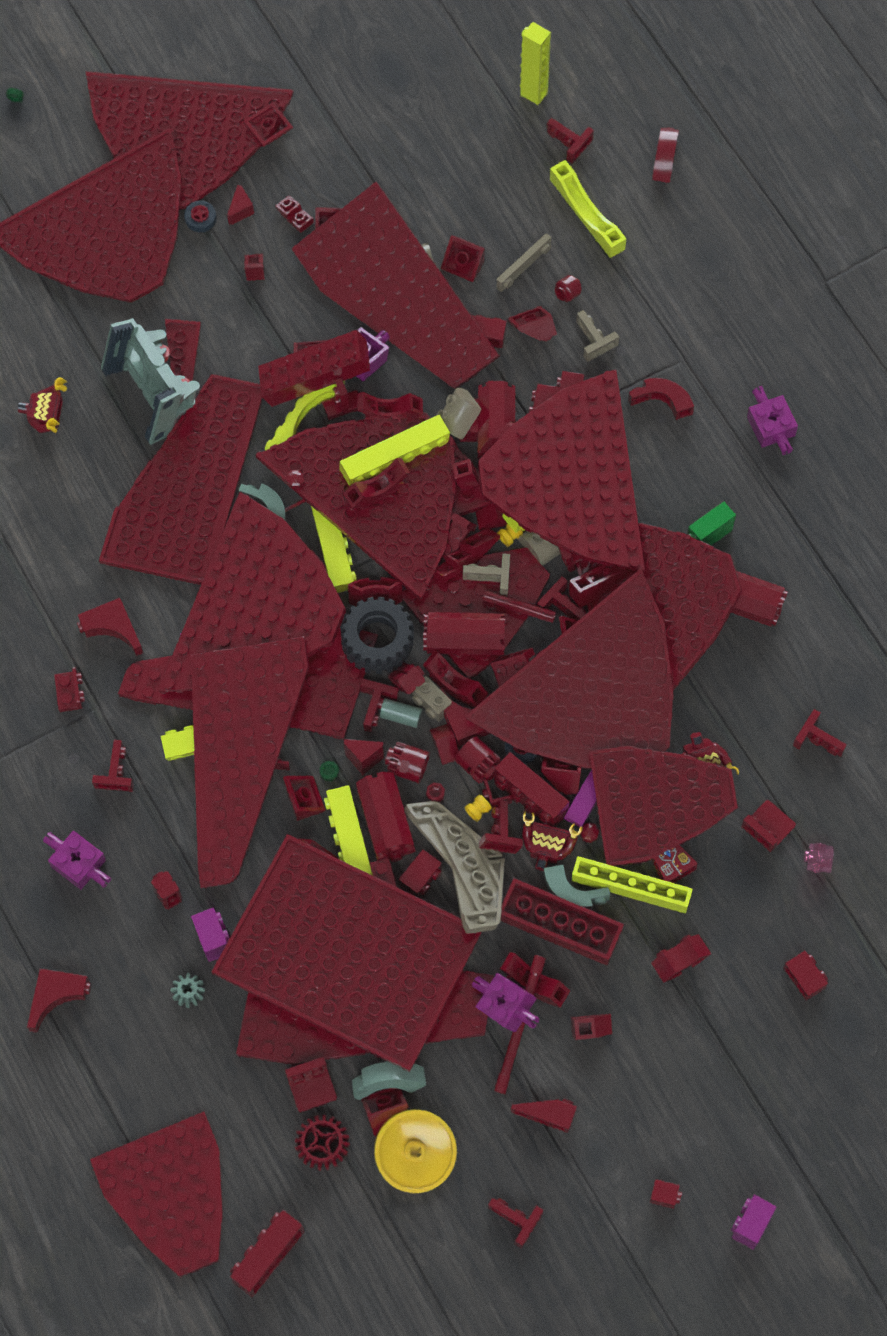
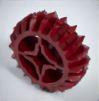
(313, 1127)

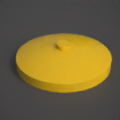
(415, 1151)

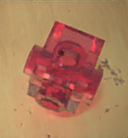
(819, 858)

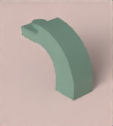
(266, 497)
(559, 886)
(385, 1076)

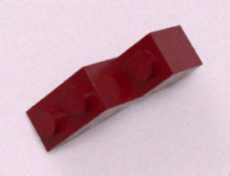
(544, 392)

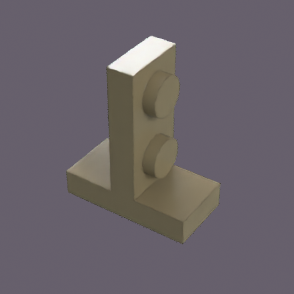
(598, 343)
(490, 573)

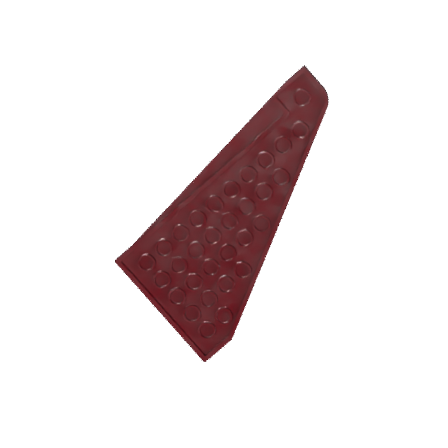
(239, 728)

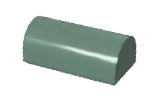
(400, 712)

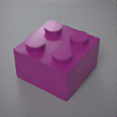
(209, 929)
(754, 1221)

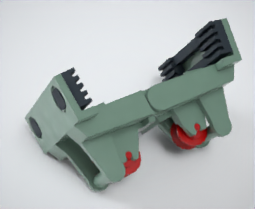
(145, 359)

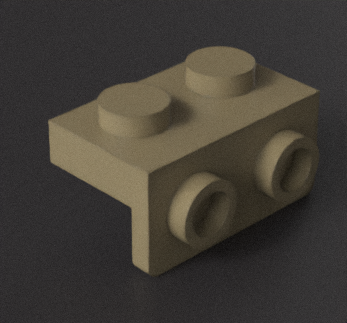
(431, 699)

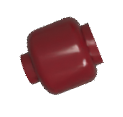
(568, 288)

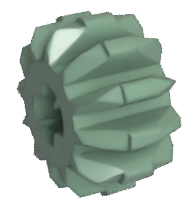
(196, 987)

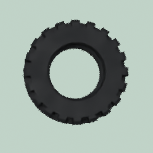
(377, 612)

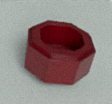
(295, 479)
(435, 792)
(590, 832)

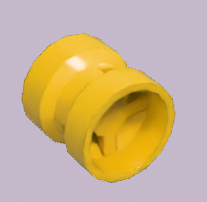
(507, 535)
(478, 808)

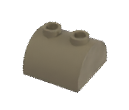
(459, 412)
(540, 548)

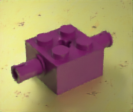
(376, 350)
(772, 421)
(77, 871)
(506, 1002)

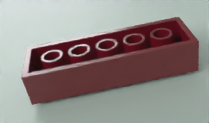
(314, 368)
(560, 922)

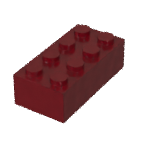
(530, 791)
(267, 1253)

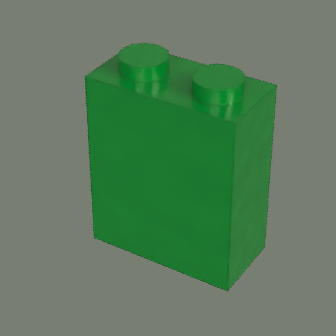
(713, 524)

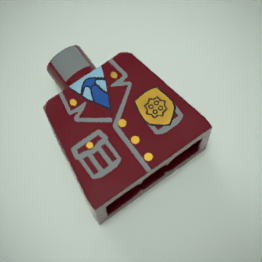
(674, 864)

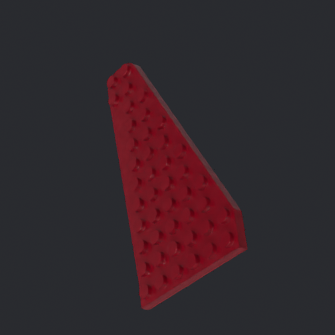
(323, 704)

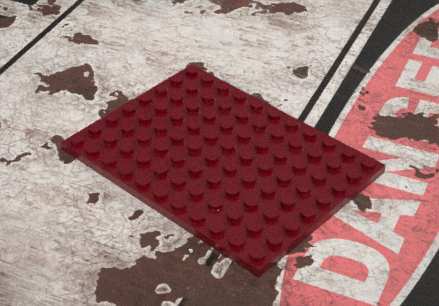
(347, 952)

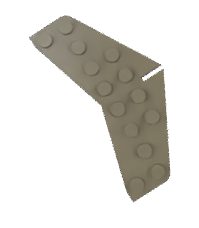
(475, 870)

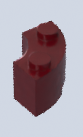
(386, 587)
(687, 953)

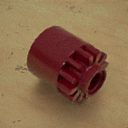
(477, 760)
(407, 762)

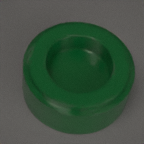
(15, 94)
(329, 771)

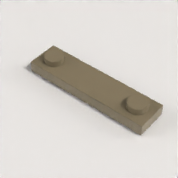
(507, 278)

